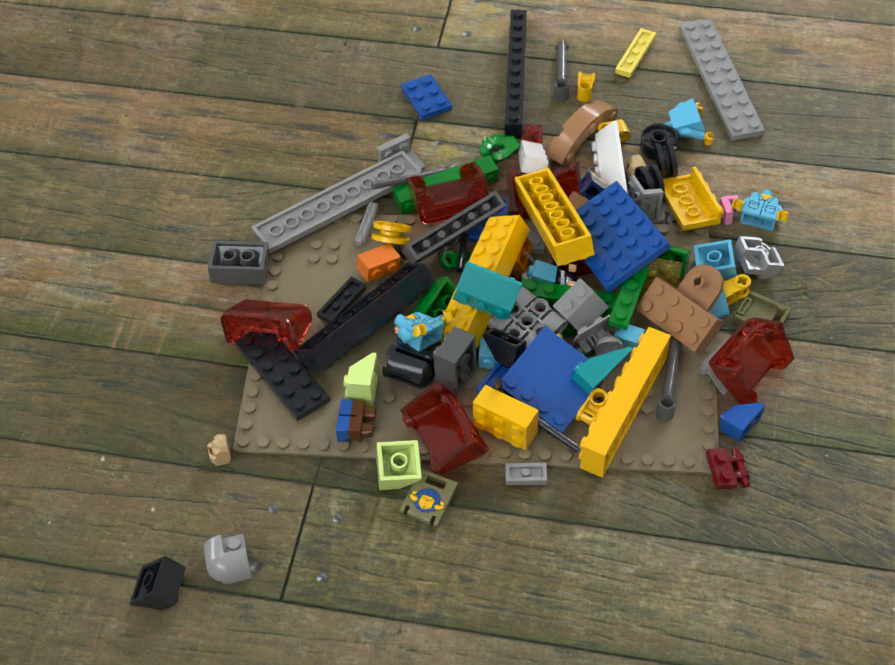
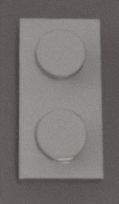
(535, 239)
(526, 473)

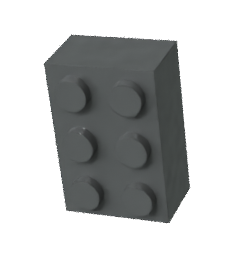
(455, 360)

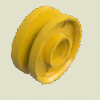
(391, 232)

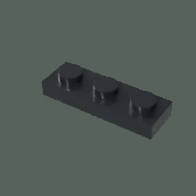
(341, 300)

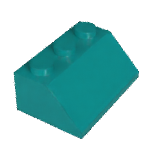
(487, 291)

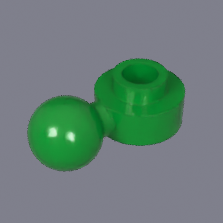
(452, 258)

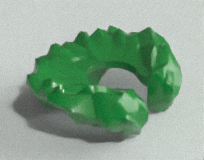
(508, 144)

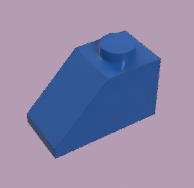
(740, 419)

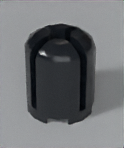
(409, 365)

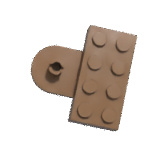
(686, 309)

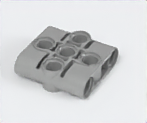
(526, 307)

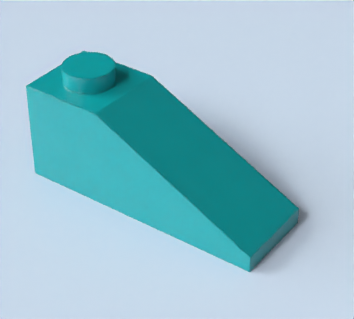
(598, 368)

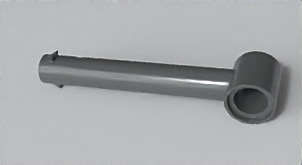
(561, 85)
(667, 401)

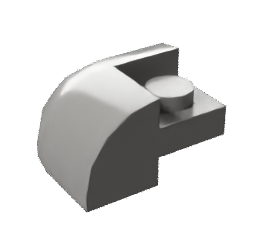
(757, 257)
(227, 559)

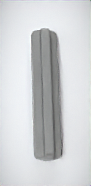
(366, 224)

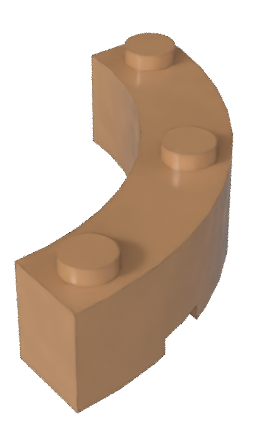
(578, 128)

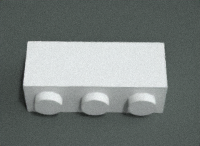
(532, 157)

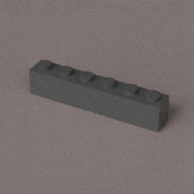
(453, 228)

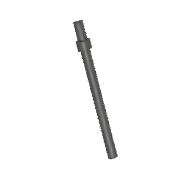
(400, 180)

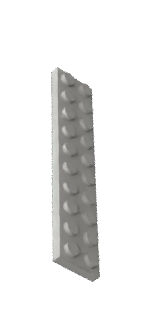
(721, 80)
(332, 202)

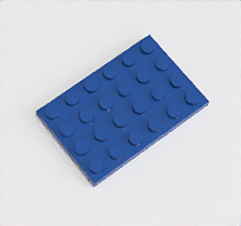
(620, 236)

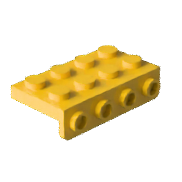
(692, 201)

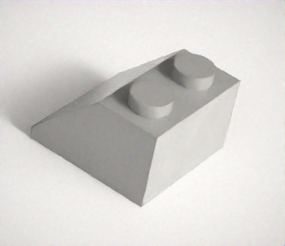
(580, 305)

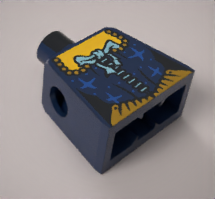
(591, 185)

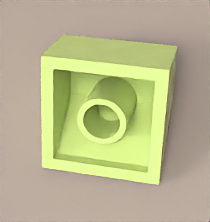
(363, 380)
(397, 464)

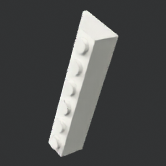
(609, 155)

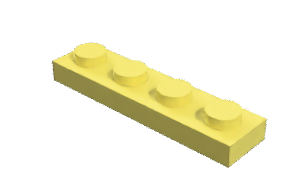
(635, 53)

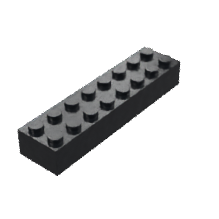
(364, 317)

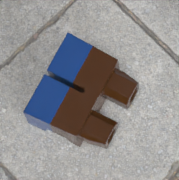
(352, 420)

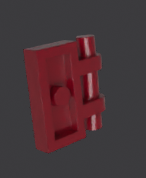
(722, 470)

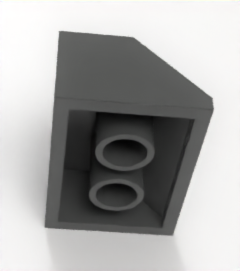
(239, 262)

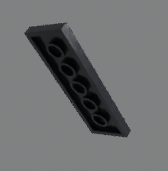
(282, 373)

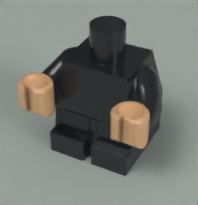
(566, 277)

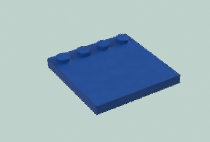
(545, 379)

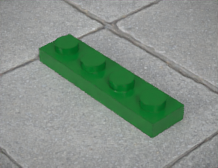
(628, 299)

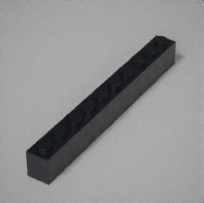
(516, 74)

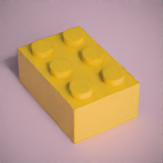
(505, 417)

